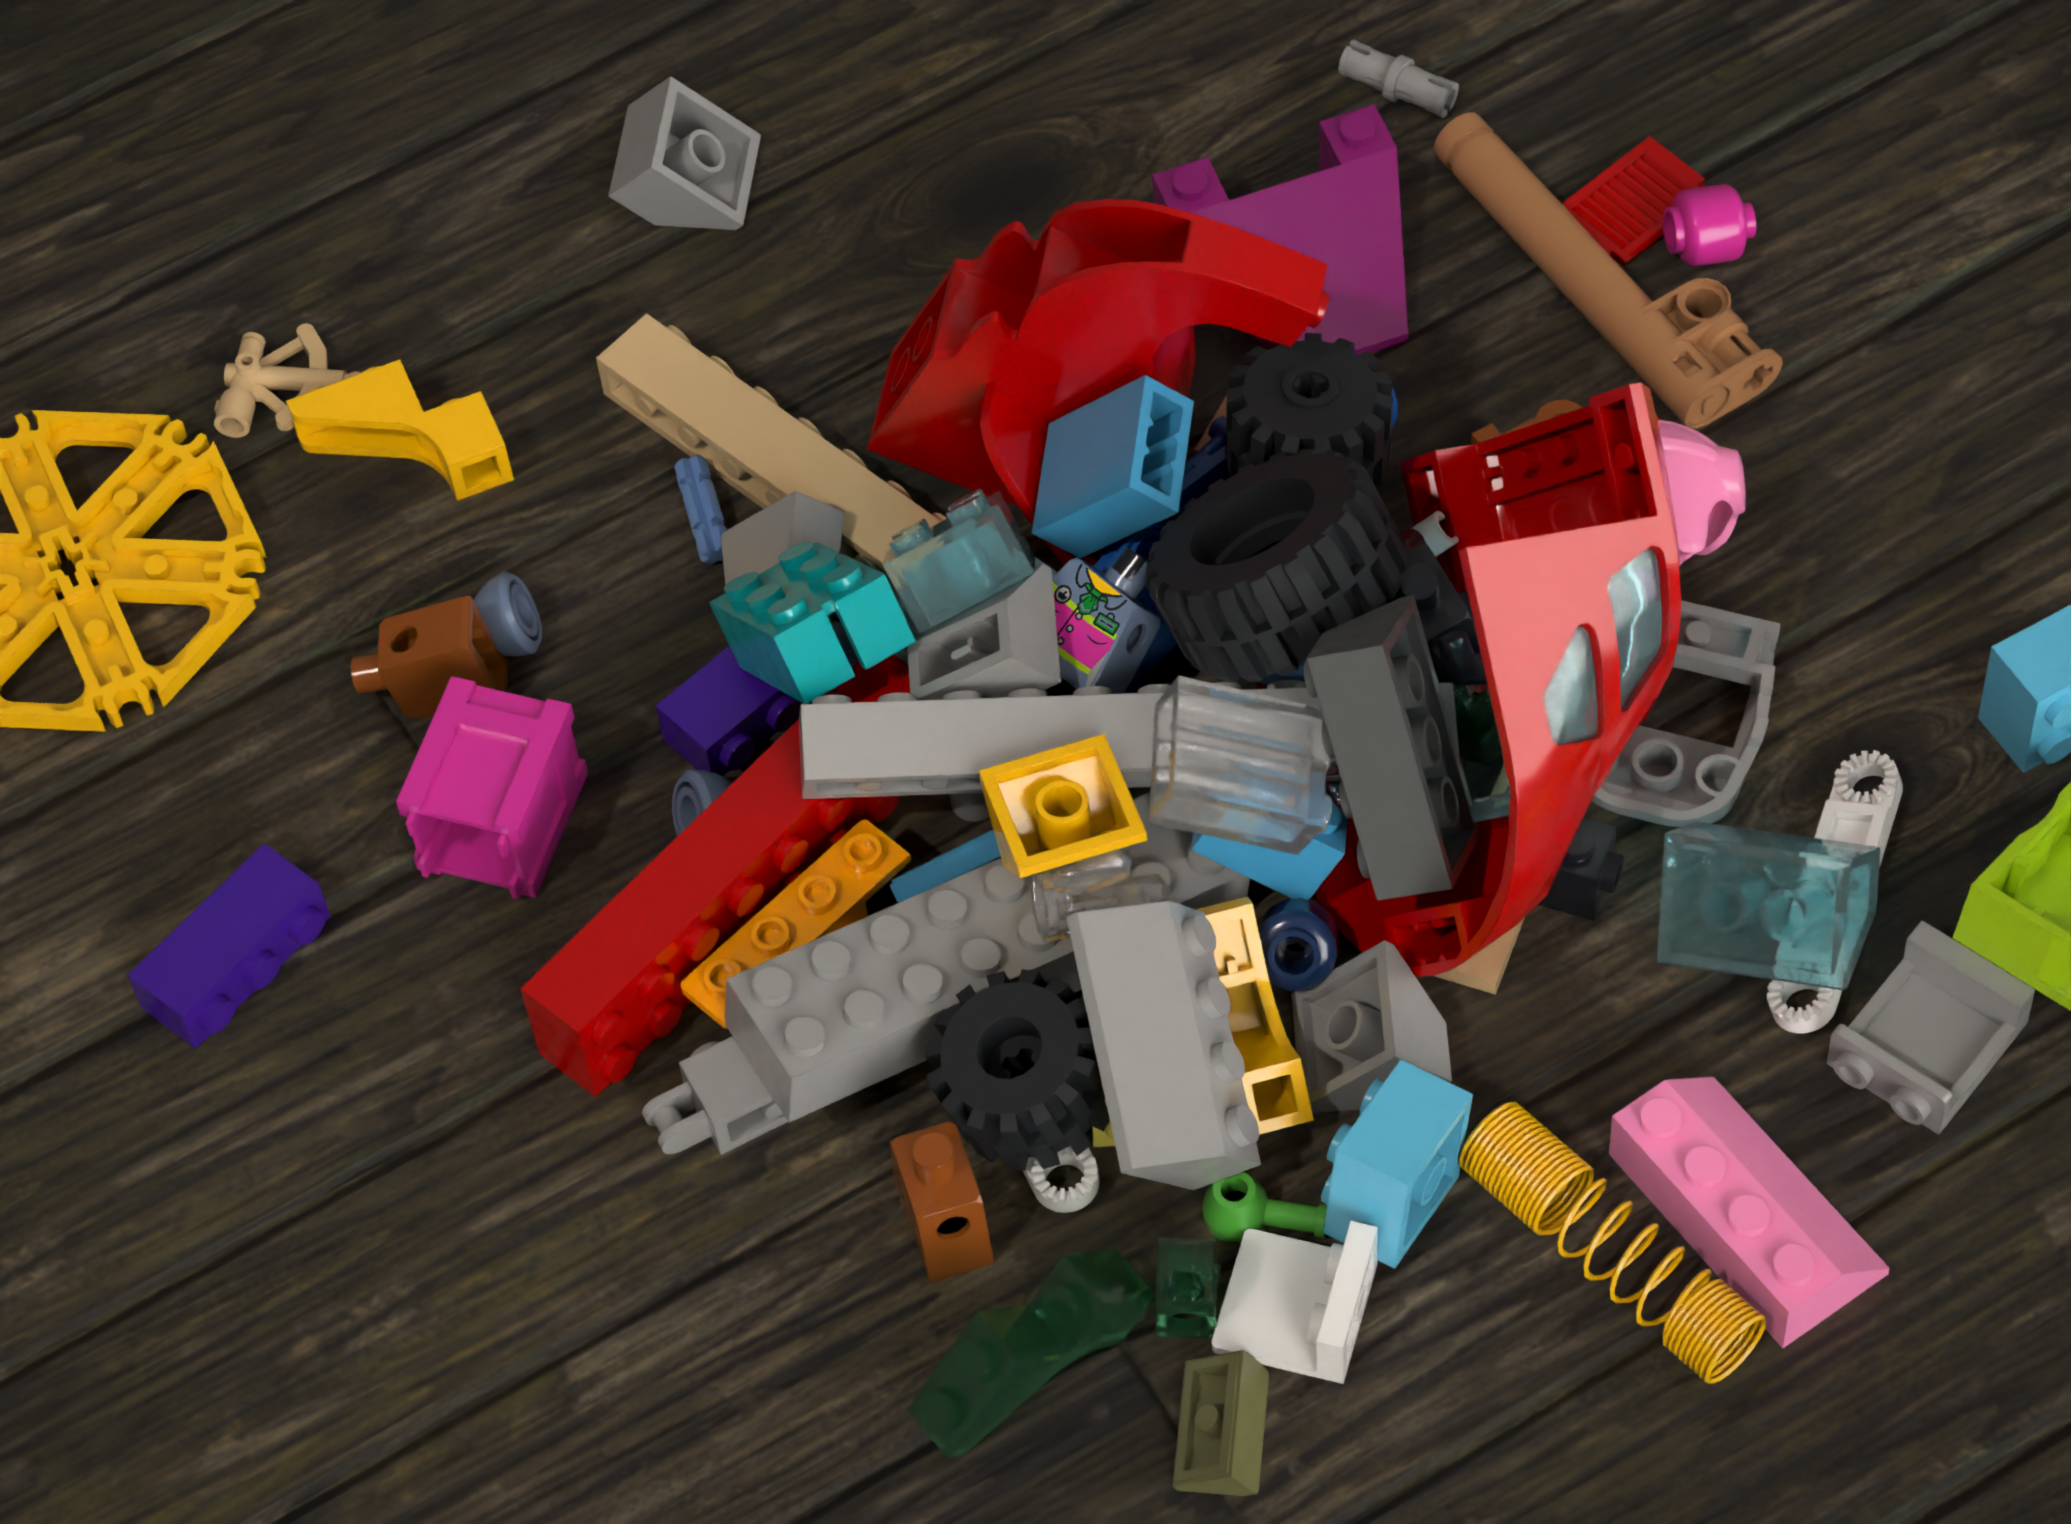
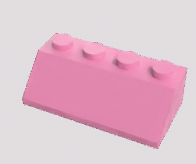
(1742, 1204)

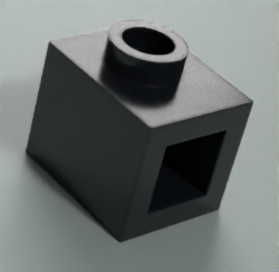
(1586, 871)

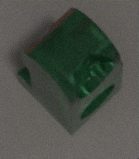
(1187, 1284)

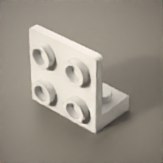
(1298, 1301)

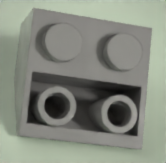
(991, 646)

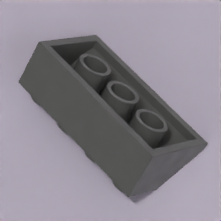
(1393, 751)

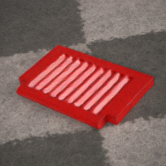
(1629, 198)

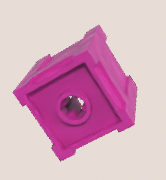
(492, 787)

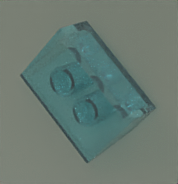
(1766, 903)

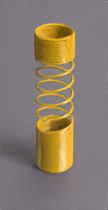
(1547, 1185)

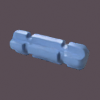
(701, 507)

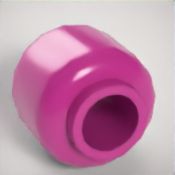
(1708, 225)

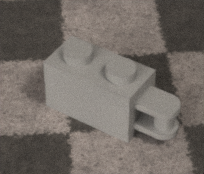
(725, 1094)

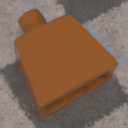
(424, 650)
(936, 1186)

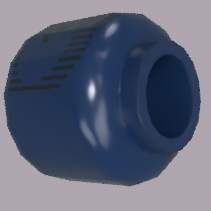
(1318, 938)

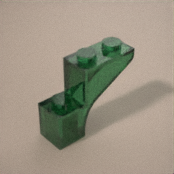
(1016, 1349)

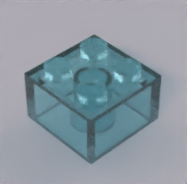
(957, 560)

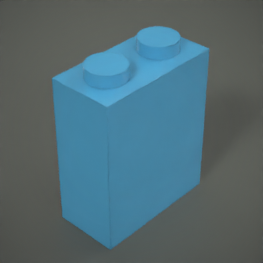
(1113, 467)

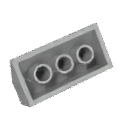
(1164, 1043)

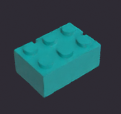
(783, 619)

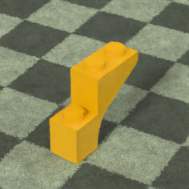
(383, 418)

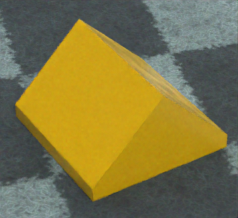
(1060, 807)

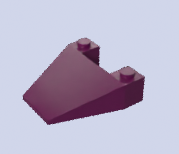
(1336, 215)

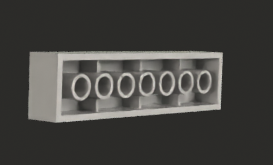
(871, 991)

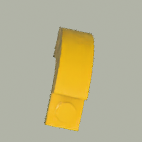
(1273, 1068)

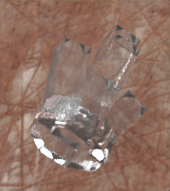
(1088, 886)

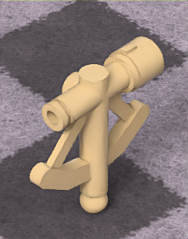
(253, 376)

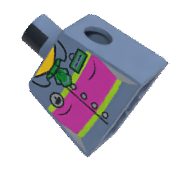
(1101, 622)

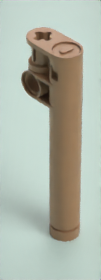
(1680, 345)

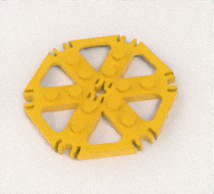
(108, 545)

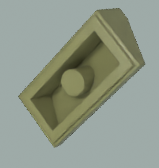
(1221, 1425)

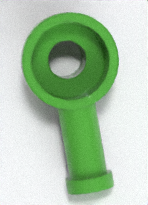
(1231, 1219)

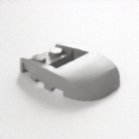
(1684, 778)

